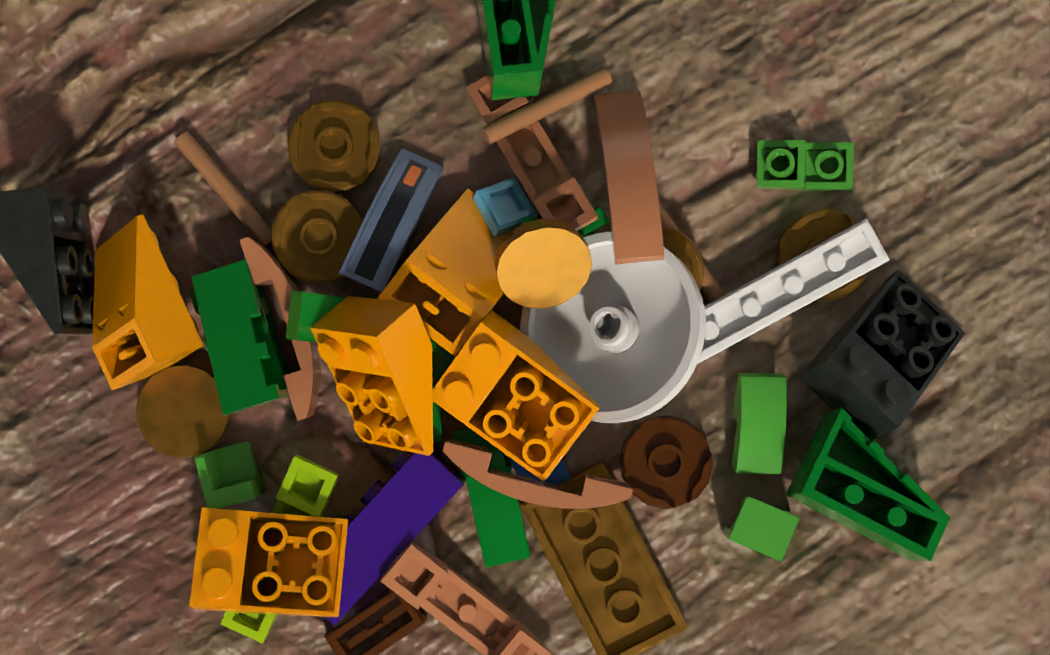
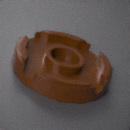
(666, 461)

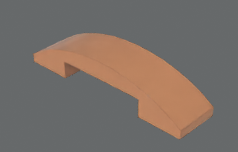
(535, 162)
(629, 177)
(303, 384)
(593, 493)
(459, 605)

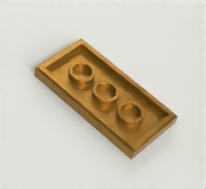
(606, 573)

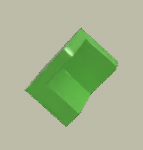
(229, 475)
(763, 527)

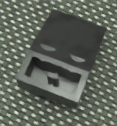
(48, 254)
(884, 357)

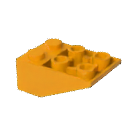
(452, 275)
(138, 308)
(381, 370)
(515, 396)
(268, 563)

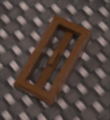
(418, 618)

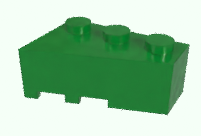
(515, 44)
(240, 338)
(863, 490)

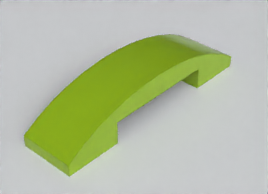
(302, 492)

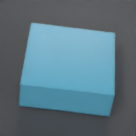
(504, 206)

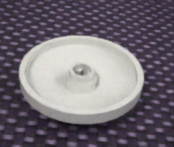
(626, 333)

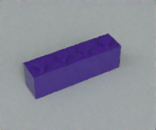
(393, 519)

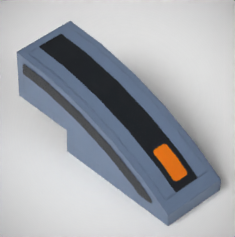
(392, 220)

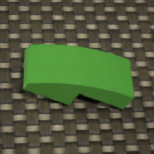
(805, 165)
(761, 423)

